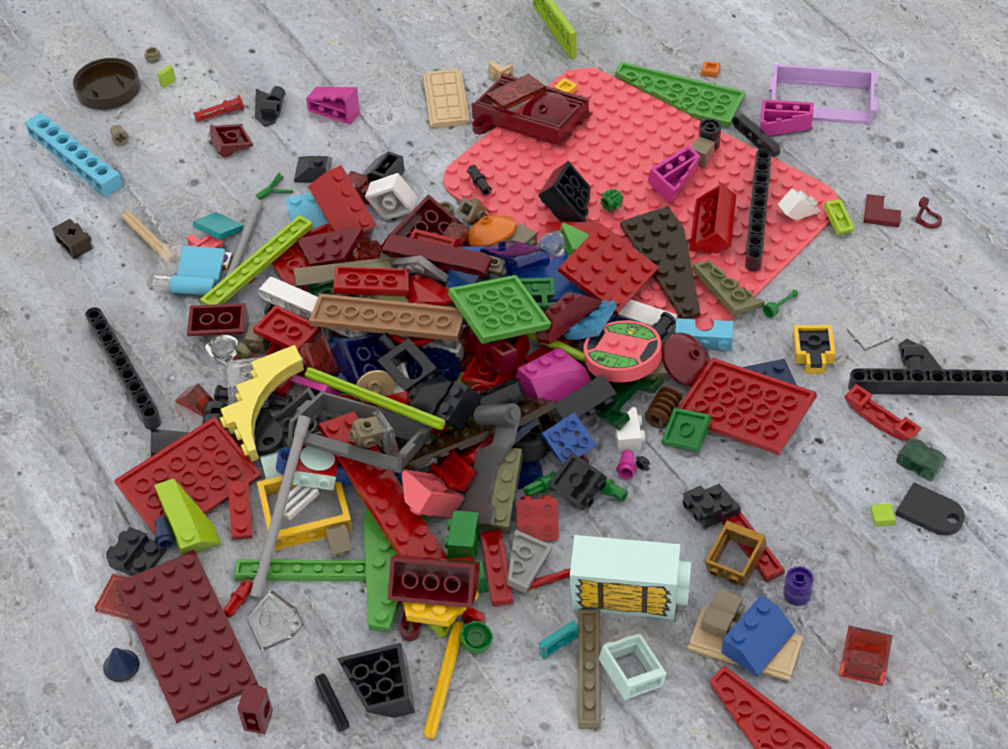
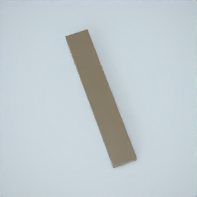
(317, 274)
(589, 670)

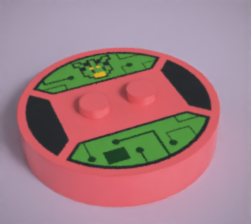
(623, 351)

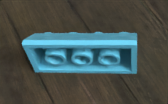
(306, 207)

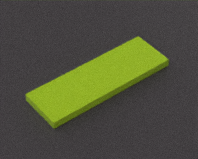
(558, 25)

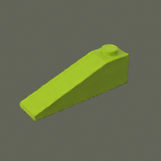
(186, 519)

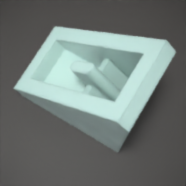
(269, 465)

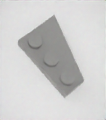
(422, 266)
(526, 560)

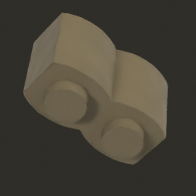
(722, 613)

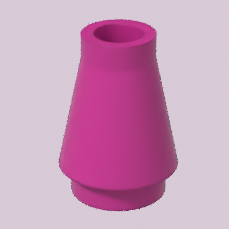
(626, 467)

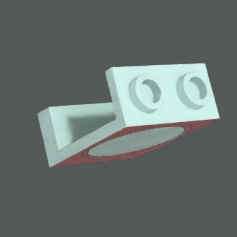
(316, 469)

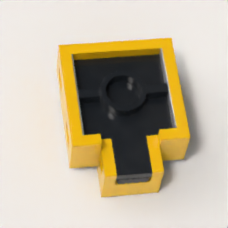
(813, 347)

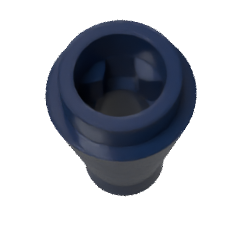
(163, 533)

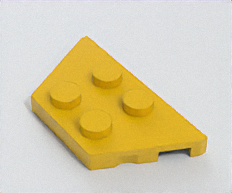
(433, 614)

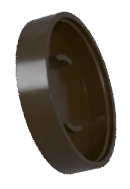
(106, 83)

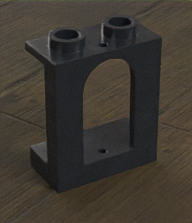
(400, 354)

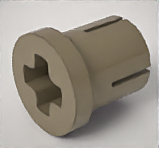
(118, 135)

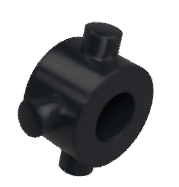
(642, 463)

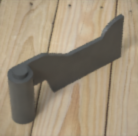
(488, 459)

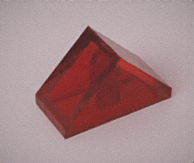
(194, 399)

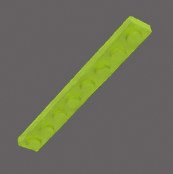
(257, 262)

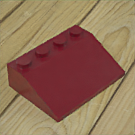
(426, 216)

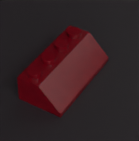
(433, 580)

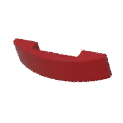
(880, 417)

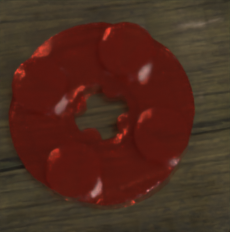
(366, 249)

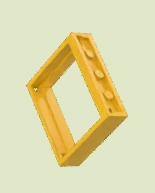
(305, 532)

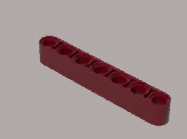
(438, 254)

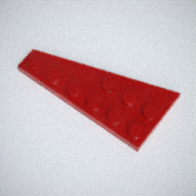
(759, 718)

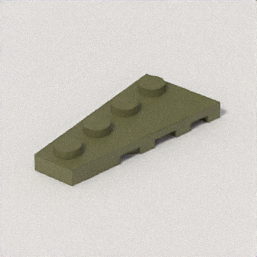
(726, 289)

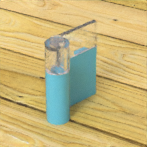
(187, 269)

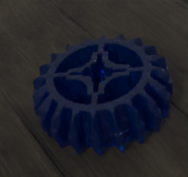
(443, 360)

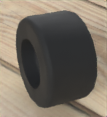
(532, 447)

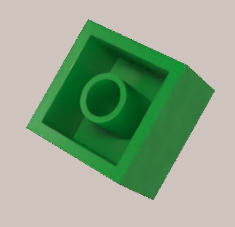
(463, 535)

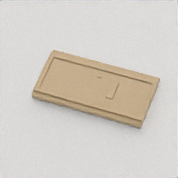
(446, 98)
(711, 646)

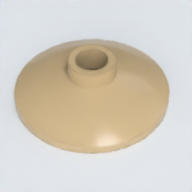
(384, 382)

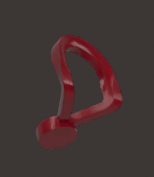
(923, 204)

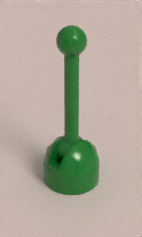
(771, 309)

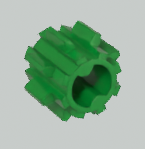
(611, 199)

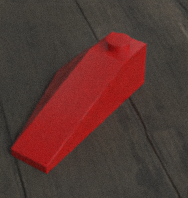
(427, 291)

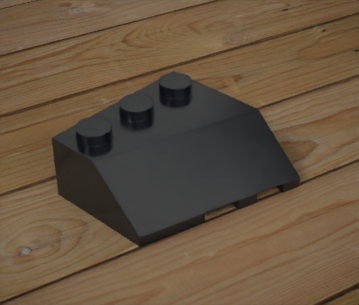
(566, 194)
(381, 680)

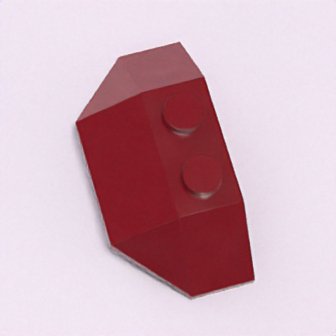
(566, 314)

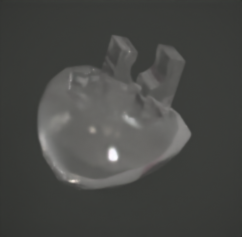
(553, 243)
(222, 348)

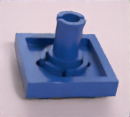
(563, 444)

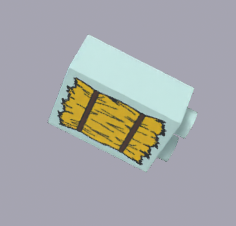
(628, 577)

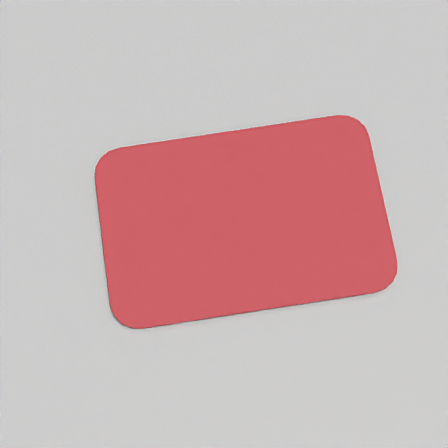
(616, 151)

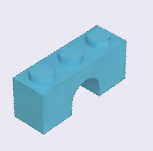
(717, 338)

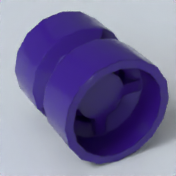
(798, 586)

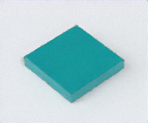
(217, 225)

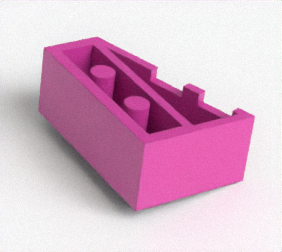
(335, 103)
(785, 116)
(674, 172)

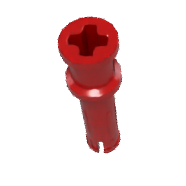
(199, 116)

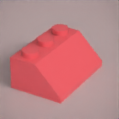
(429, 495)

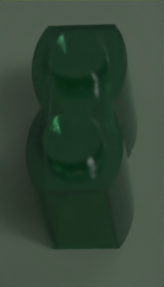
(921, 459)

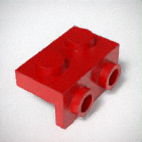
(455, 471)

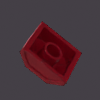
(229, 138)

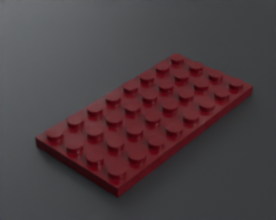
(186, 636)

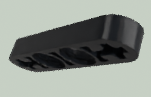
(755, 134)

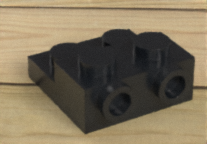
(578, 481)
(710, 505)
(134, 552)

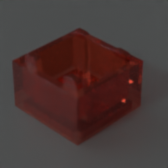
(865, 655)

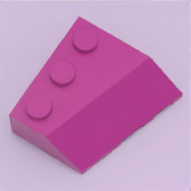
(552, 376)

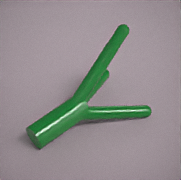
(269, 189)

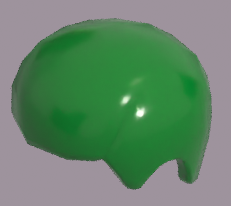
(476, 637)

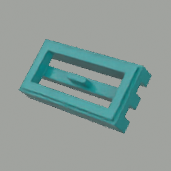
(558, 639)

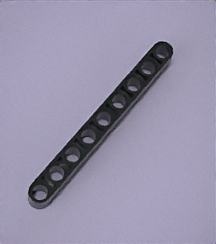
(758, 210)
(123, 368)
(931, 381)

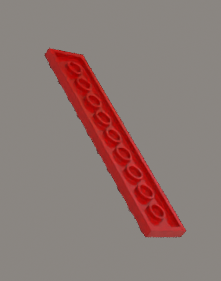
(384, 497)

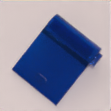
(518, 256)

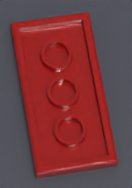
(371, 281)

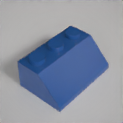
(758, 636)

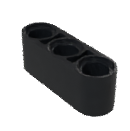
(504, 393)

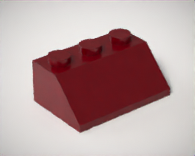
(217, 319)

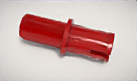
(238, 598)

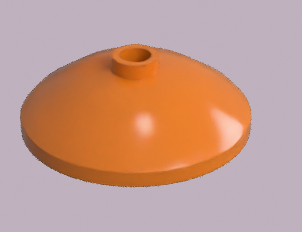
(491, 230)

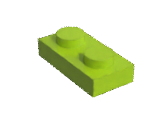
(838, 217)

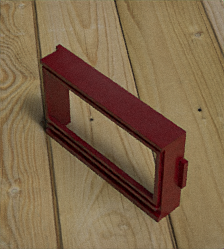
(528, 125)

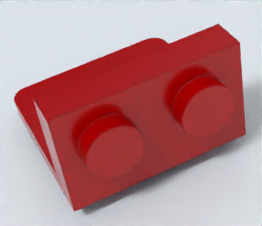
(538, 517)

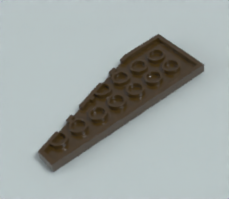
(664, 242)
(473, 433)

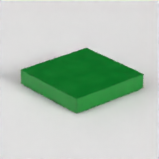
(686, 430)

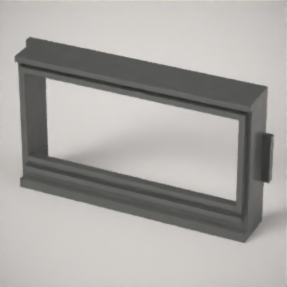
(336, 406)

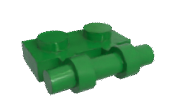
(540, 288)

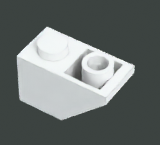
(798, 205)
(630, 436)

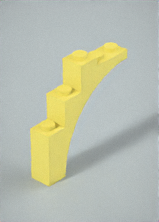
(251, 395)

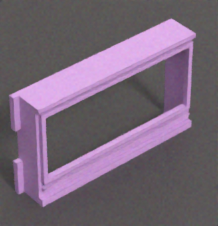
(830, 77)

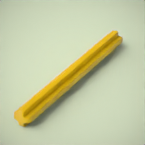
(443, 681)

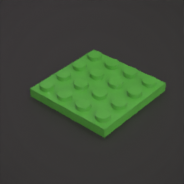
(499, 309)

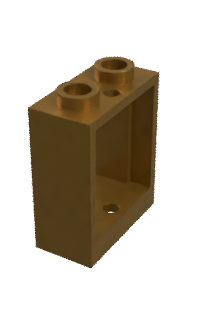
(743, 536)

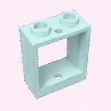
(639, 684)

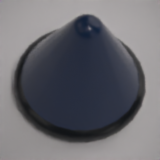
(121, 665)

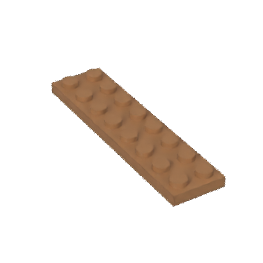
(388, 317)

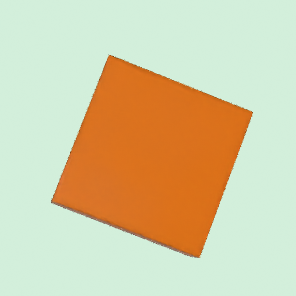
(710, 69)

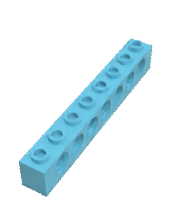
(74, 154)

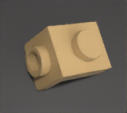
(495, 70)

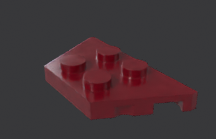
(330, 247)

